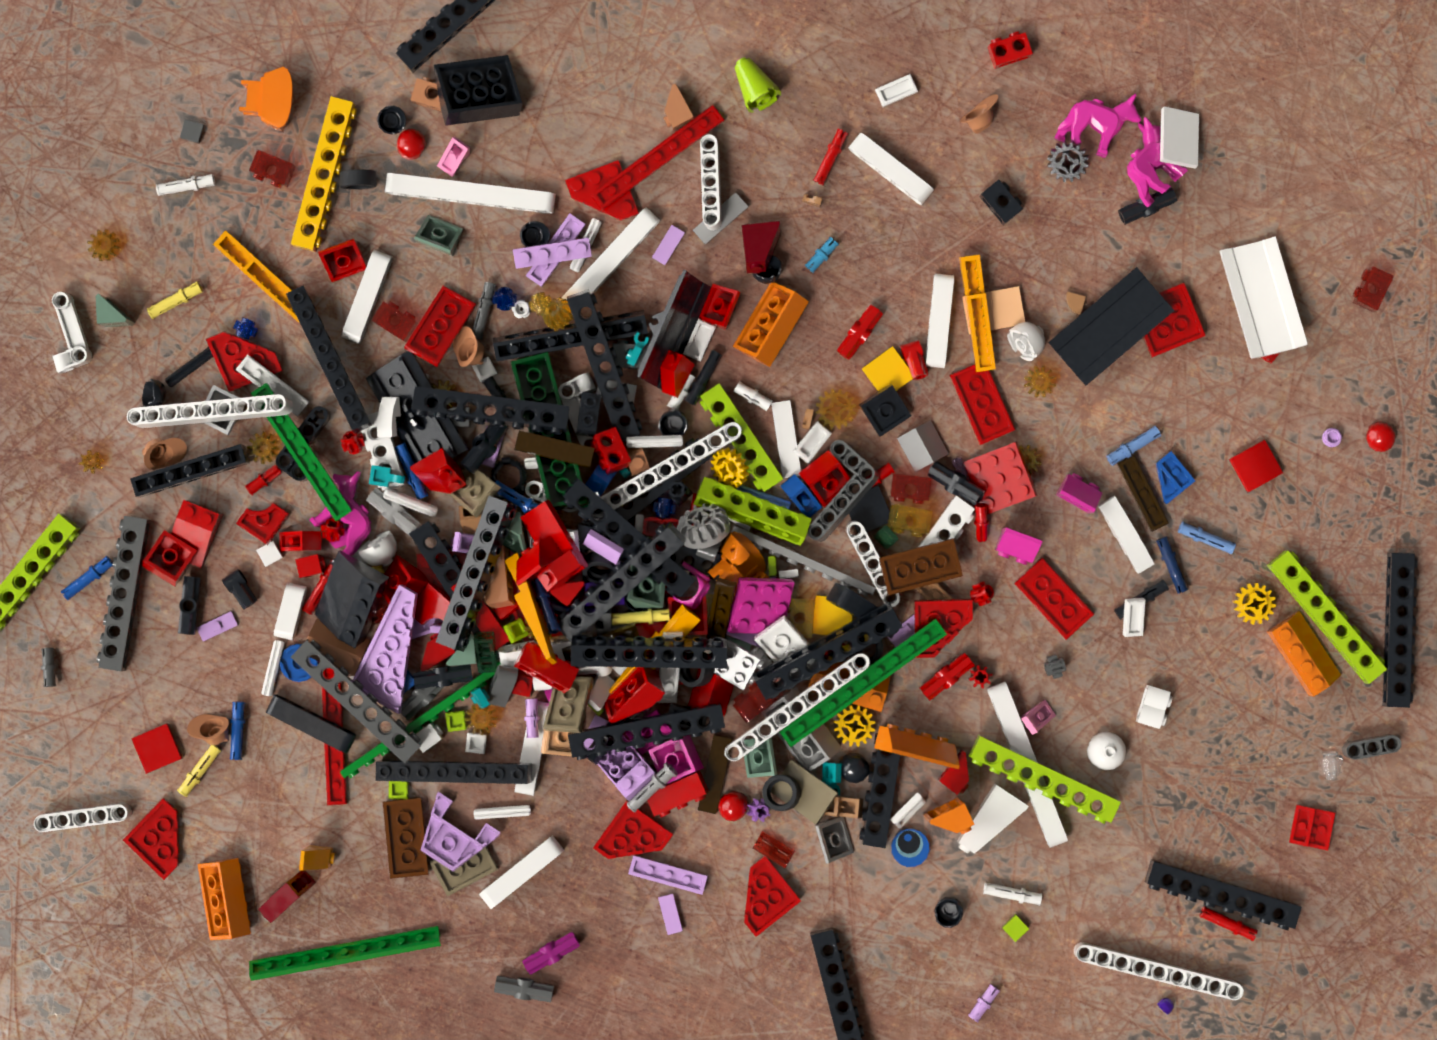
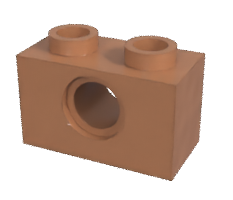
(421, 94)

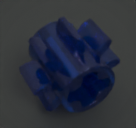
(504, 298)
(245, 328)
(664, 508)

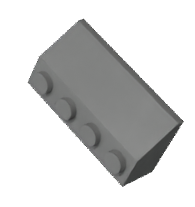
(819, 739)

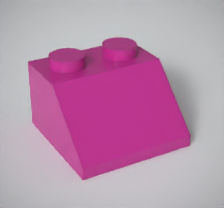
(1079, 493)
(1018, 546)
(679, 754)

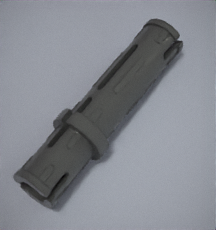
(483, 309)

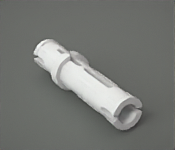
(193, 183)
(1012, 893)

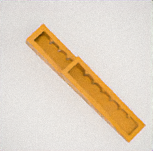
(255, 270)
(977, 312)
(531, 611)
(682, 621)

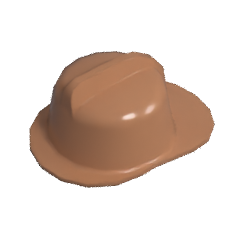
(981, 116)
(467, 348)
(162, 453)
(209, 728)

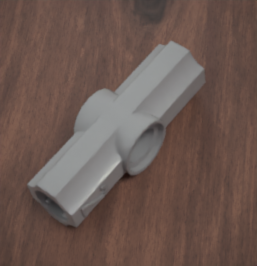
(392, 511)

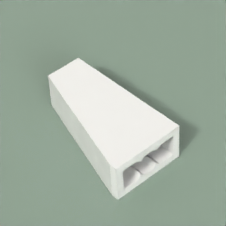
(991, 818)

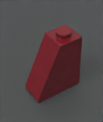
(759, 244)
(286, 895)

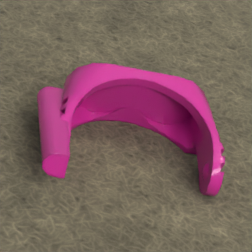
(704, 587)

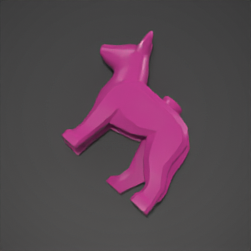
(1100, 118)
(1146, 161)
(358, 521)

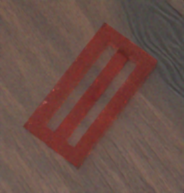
(772, 851)

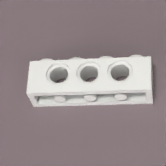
(391, 456)
(958, 507)

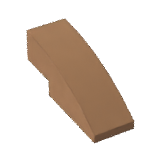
(846, 807)

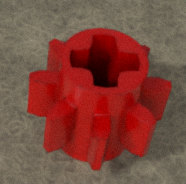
(352, 442)
(332, 530)
(981, 593)
(984, 680)

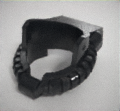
(520, 488)

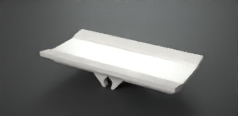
(1263, 298)

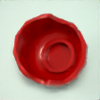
(410, 144)
(1380, 436)
(733, 806)

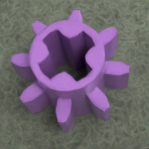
(753, 810)

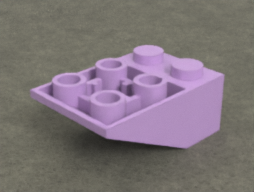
(627, 770)

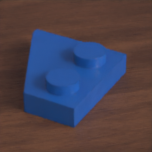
(1172, 477)

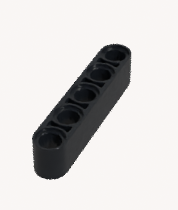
(311, 723)

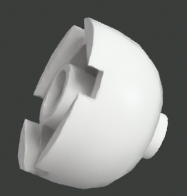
(1027, 339)
(379, 550)
(1106, 751)

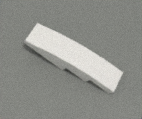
(1126, 534)

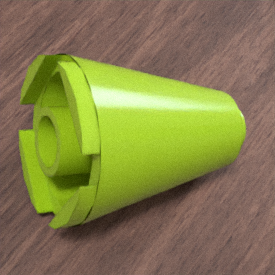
(755, 85)

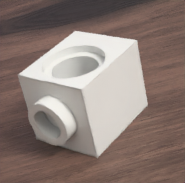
(429, 736)

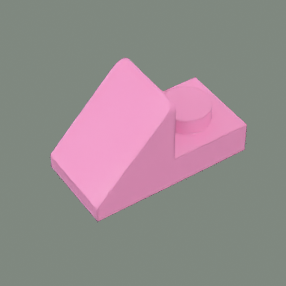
(453, 156)
(1038, 717)

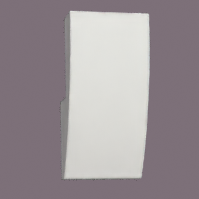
(387, 414)

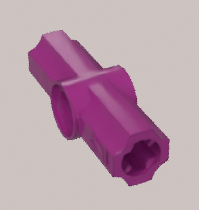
(551, 953)

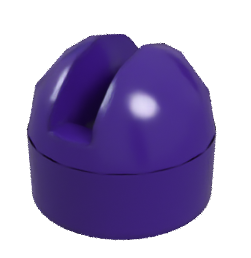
(1166, 1005)

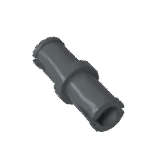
(48, 667)

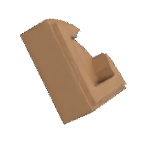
(815, 200)
(1075, 302)
(807, 419)

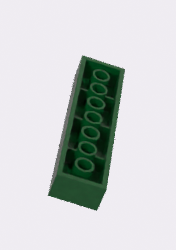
(537, 383)

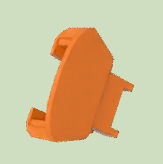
(270, 98)
(739, 559)

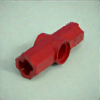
(859, 332)
(947, 676)

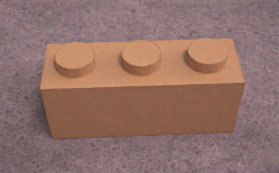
(343, 653)

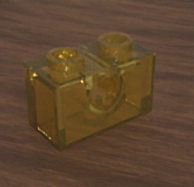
(920, 517)
(807, 608)

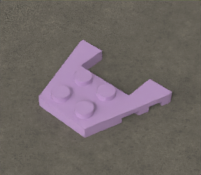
(449, 844)

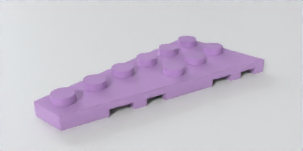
(387, 657)

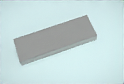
(729, 210)

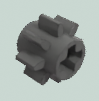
(1054, 666)

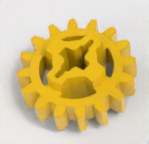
(729, 467)
(1252, 595)
(856, 717)

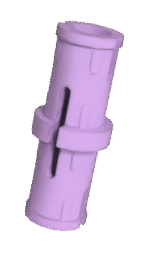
(531, 718)
(984, 1003)

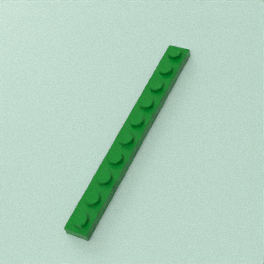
(863, 683)
(416, 725)
(344, 953)

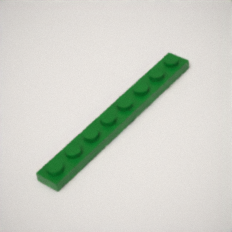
(307, 460)

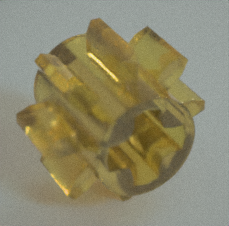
(538, 302)
(88, 457)

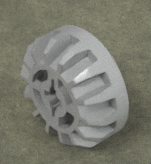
(705, 531)

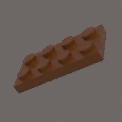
(920, 566)
(405, 837)

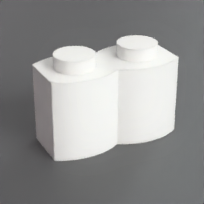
(1153, 707)

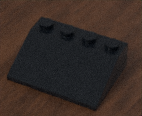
(477, 90)
(351, 599)

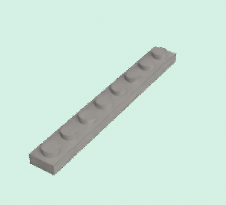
(810, 565)

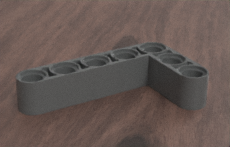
(846, 492)

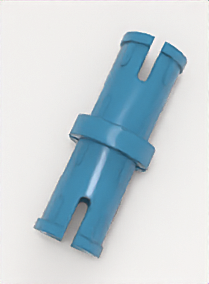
(821, 254)

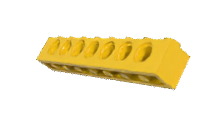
(335, 108)

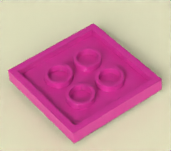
(759, 603)

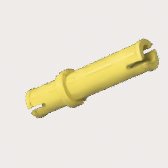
(170, 302)
(640, 617)
(185, 789)

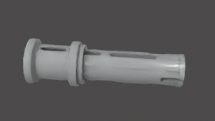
(658, 782)

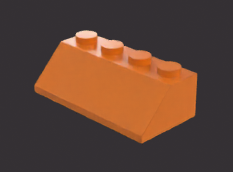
(770, 323)
(1304, 654)
(872, 699)
(917, 746)
(951, 816)
(224, 899)

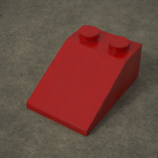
(196, 528)
(634, 694)

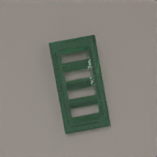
(886, 537)
(484, 640)

